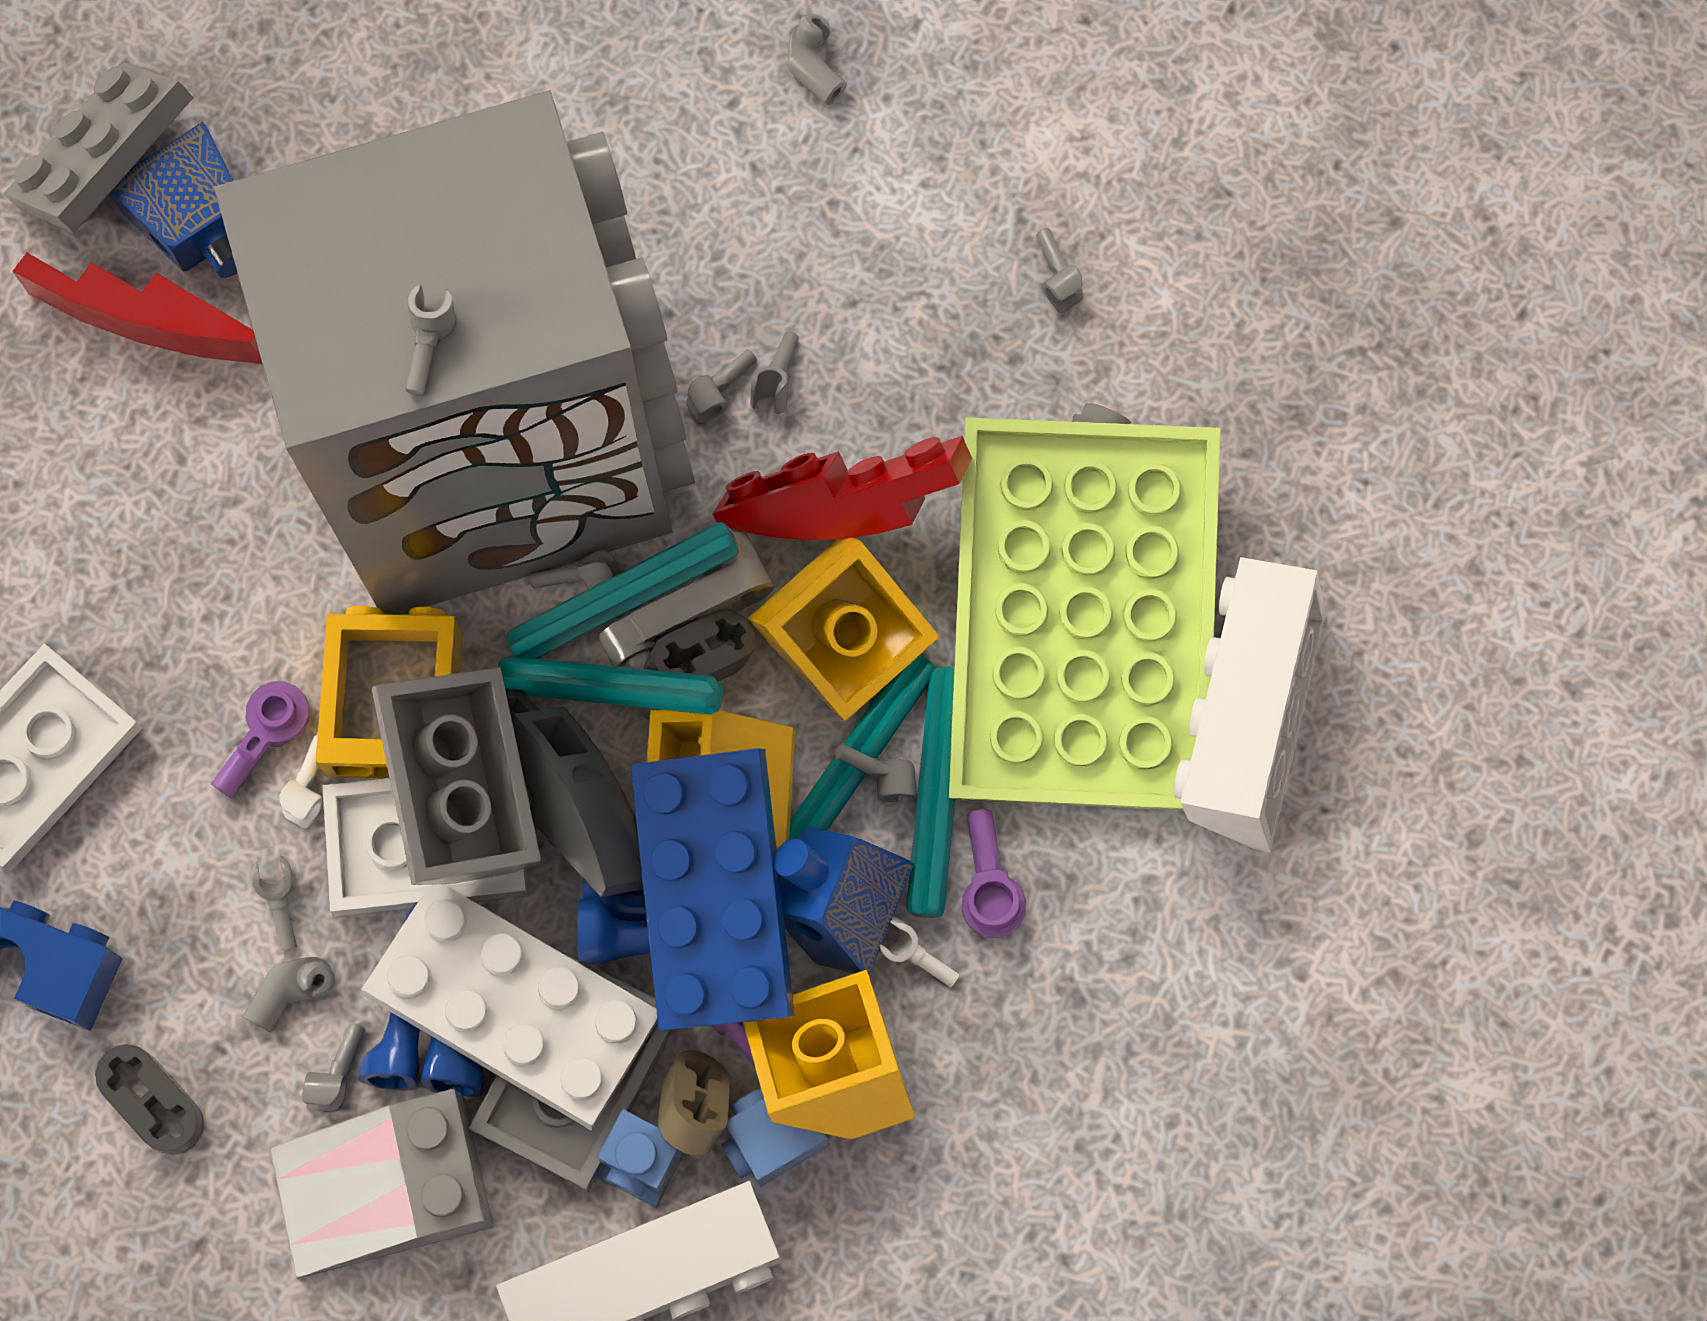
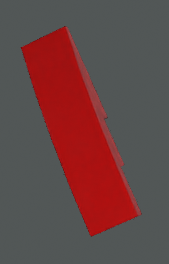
(157, 316)

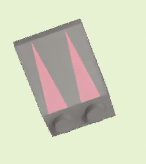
(381, 1184)

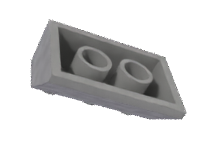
(456, 777)

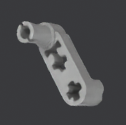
(725, 587)

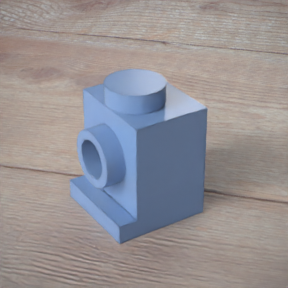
(638, 1159)

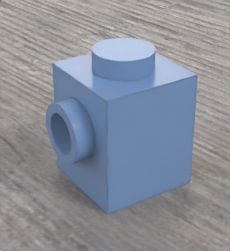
(766, 1146)

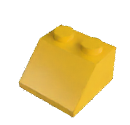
(844, 626)
(831, 1062)

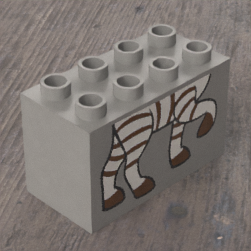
(540, 410)

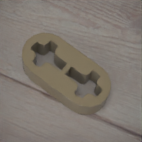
(694, 1103)

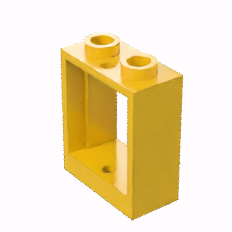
(366, 757)

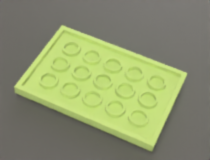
(1082, 610)

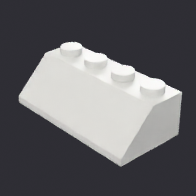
(1252, 702)

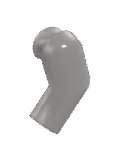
(808, 58)
(286, 984)

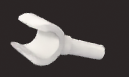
(297, 799)
(908, 949)

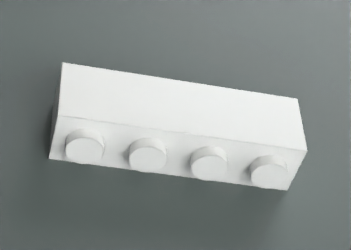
(653, 1266)

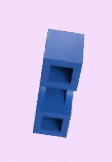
(63, 970)

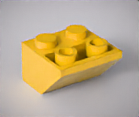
(695, 734)

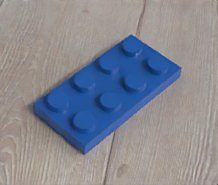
(712, 889)

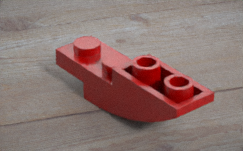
(826, 501)

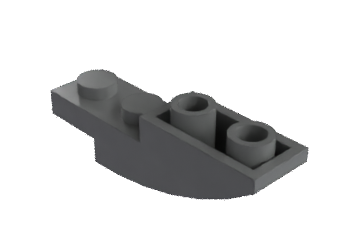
(576, 797)

